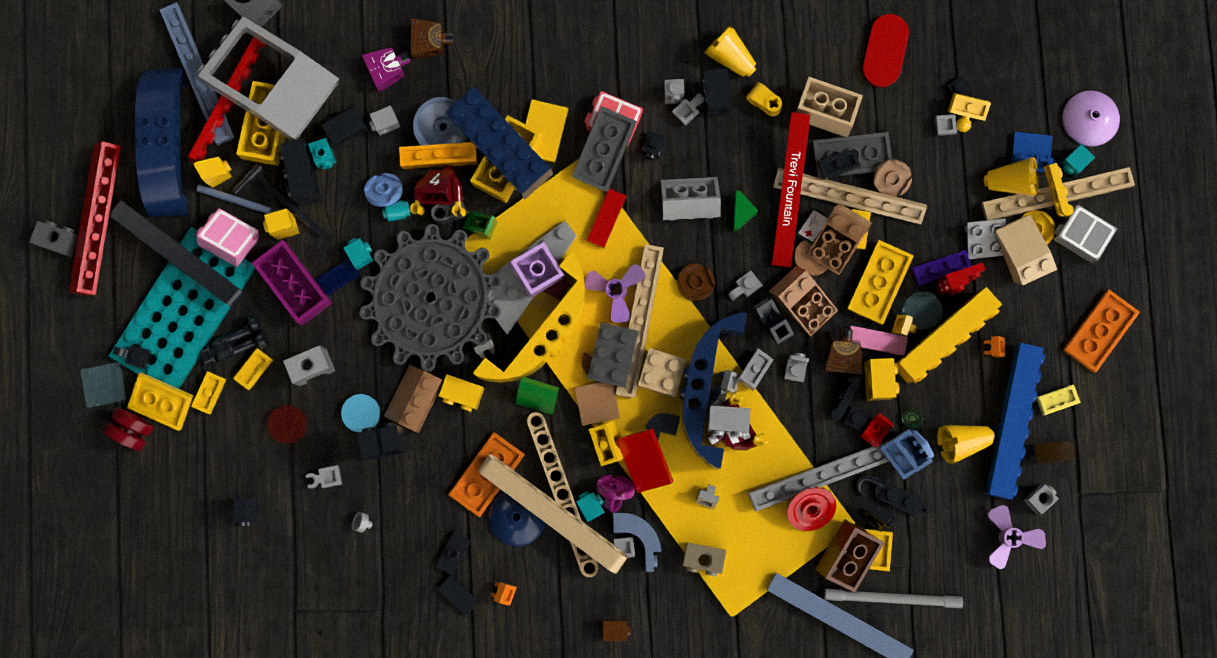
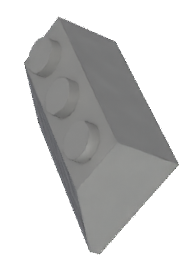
(690, 198)

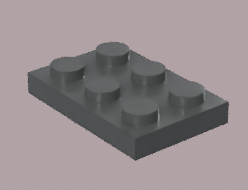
(613, 355)

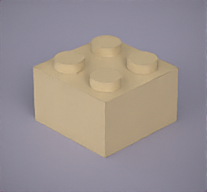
(662, 373)

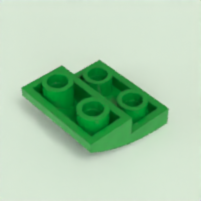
(537, 395)

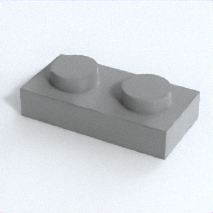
(755, 369)

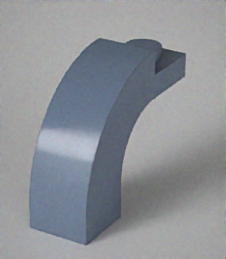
(633, 524)

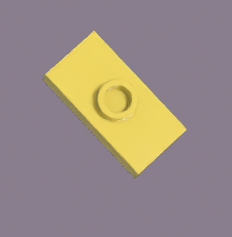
(1058, 400)

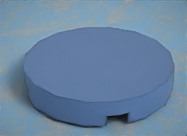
(383, 190)

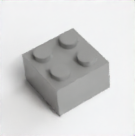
(728, 420)

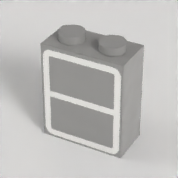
(1084, 234)

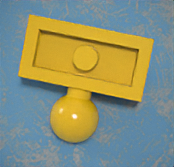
(968, 108)

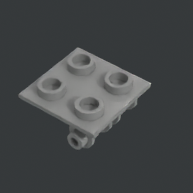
(982, 238)

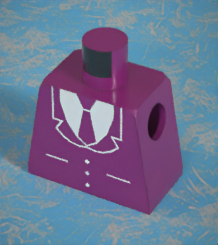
(385, 67)

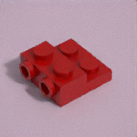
(956, 281)

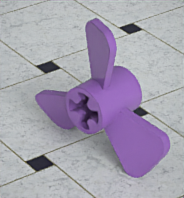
(619, 309)

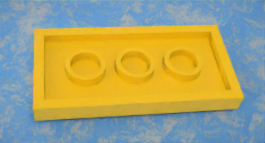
(880, 282)

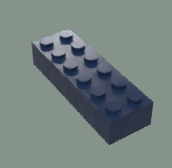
(499, 143)

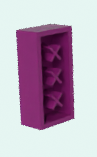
(292, 283)

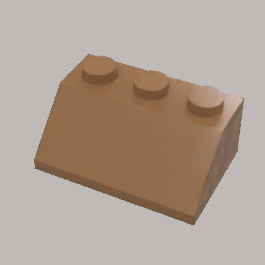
(414, 398)

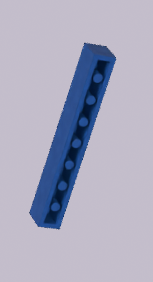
(1014, 421)

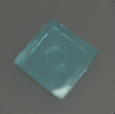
(103, 385)

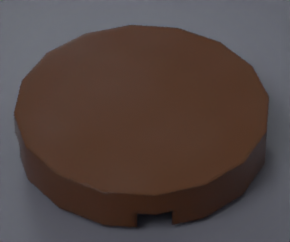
(695, 282)

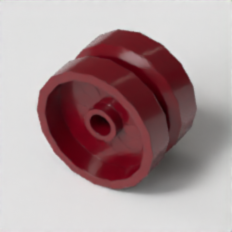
(127, 430)

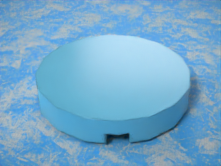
(360, 412)

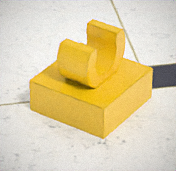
(903, 325)

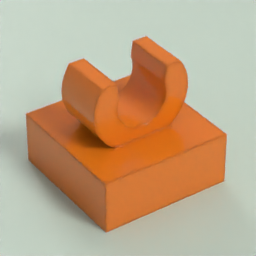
(997, 346)
(504, 593)

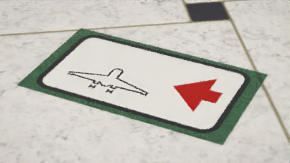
(812, 225)

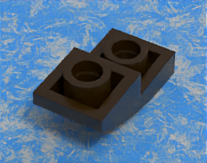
(1054, 452)

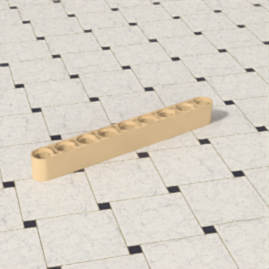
(561, 484)
(553, 513)

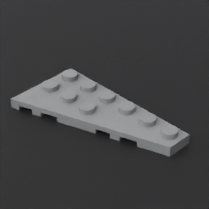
(510, 294)

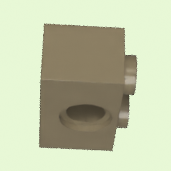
(715, 555)

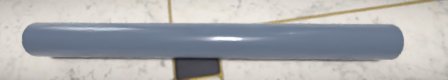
(233, 199)

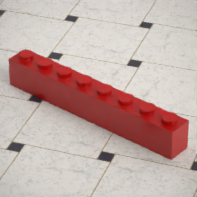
(94, 219)

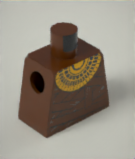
(428, 38)
(844, 354)

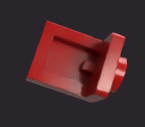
(877, 430)

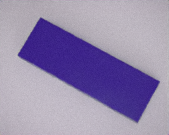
(938, 268)

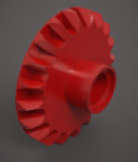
(811, 509)

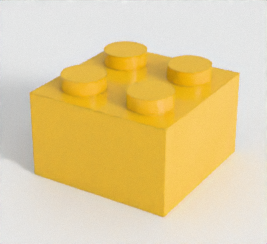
(881, 379)

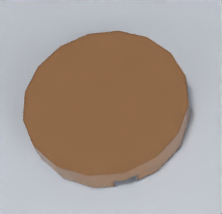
(892, 177)
(805, 262)

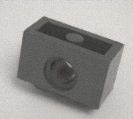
(44, 233)

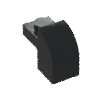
(773, 321)
(664, 423)

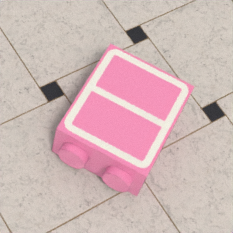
(227, 237)

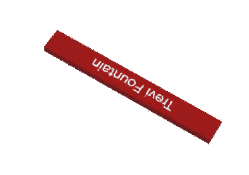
(791, 189)

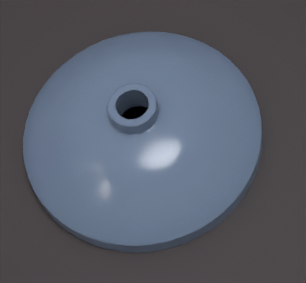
(428, 122)

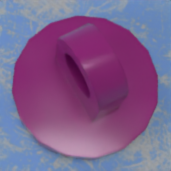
(615, 491)

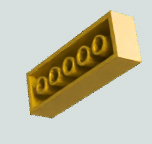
(947, 335)

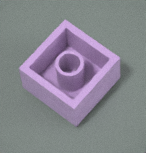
(536, 270)

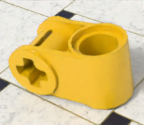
(762, 98)

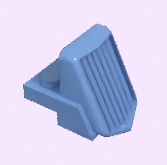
(908, 452)

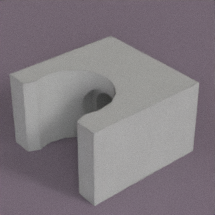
(320, 365)

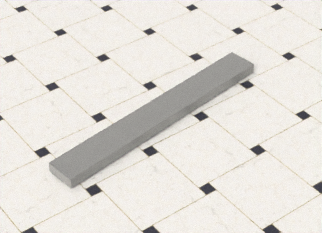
(817, 477)

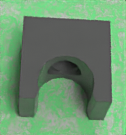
(255, 10)

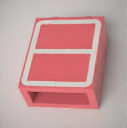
(616, 105)

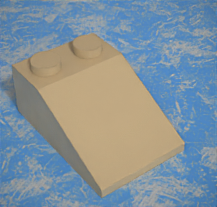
(1025, 250)

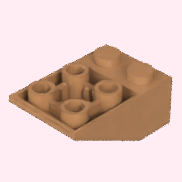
(839, 238)
(803, 300)

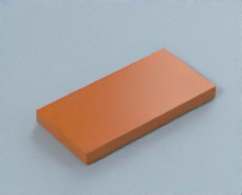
(1101, 331)
(474, 489)

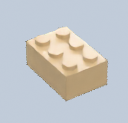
(829, 106)

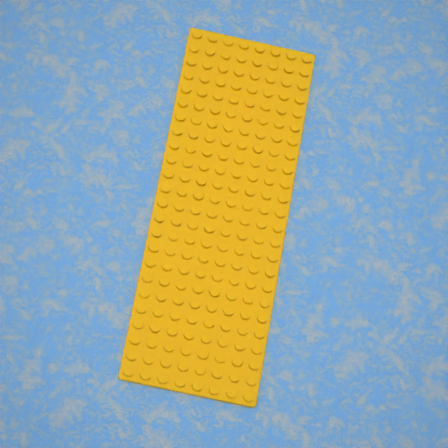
(754, 542)

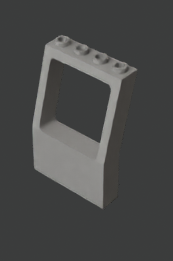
(295, 95)

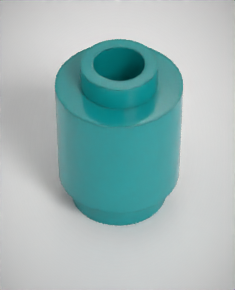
(396, 211)

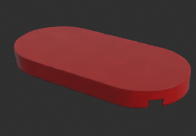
(885, 50)

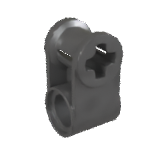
(449, 216)

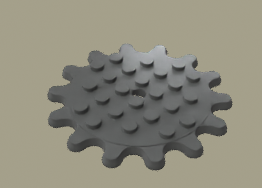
(402, 290)

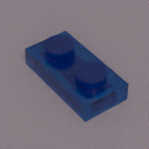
(338, 277)

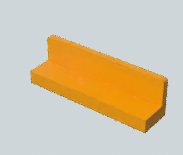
(438, 155)

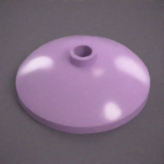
(1081, 124)

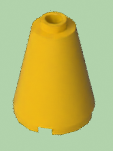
(731, 53)
(1014, 178)
(963, 441)

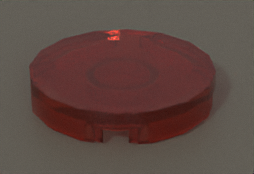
(287, 424)

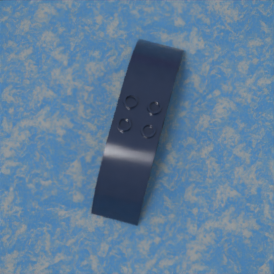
(160, 142)
(705, 353)

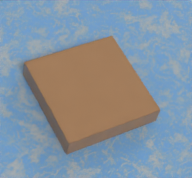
(597, 403)

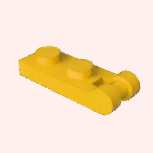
(1058, 190)

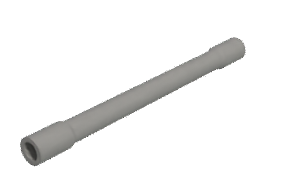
(945, 601)

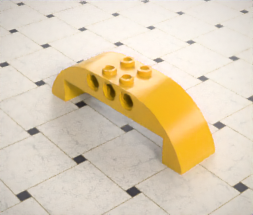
(526, 361)

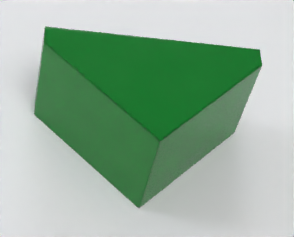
(743, 211)
(480, 224)

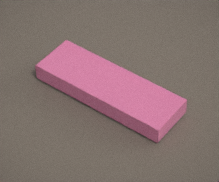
(880, 341)

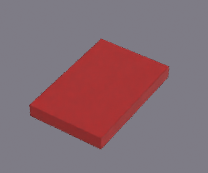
(645, 460)

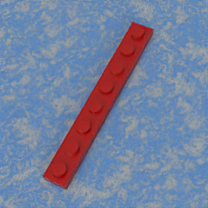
(216, 118)

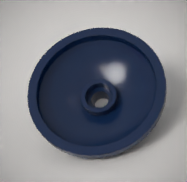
(511, 531)

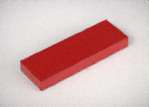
(606, 218)

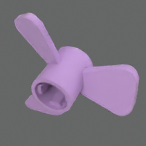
(1001, 518)

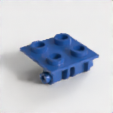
(1033, 145)

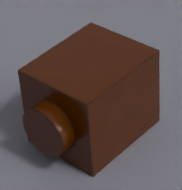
(616, 630)

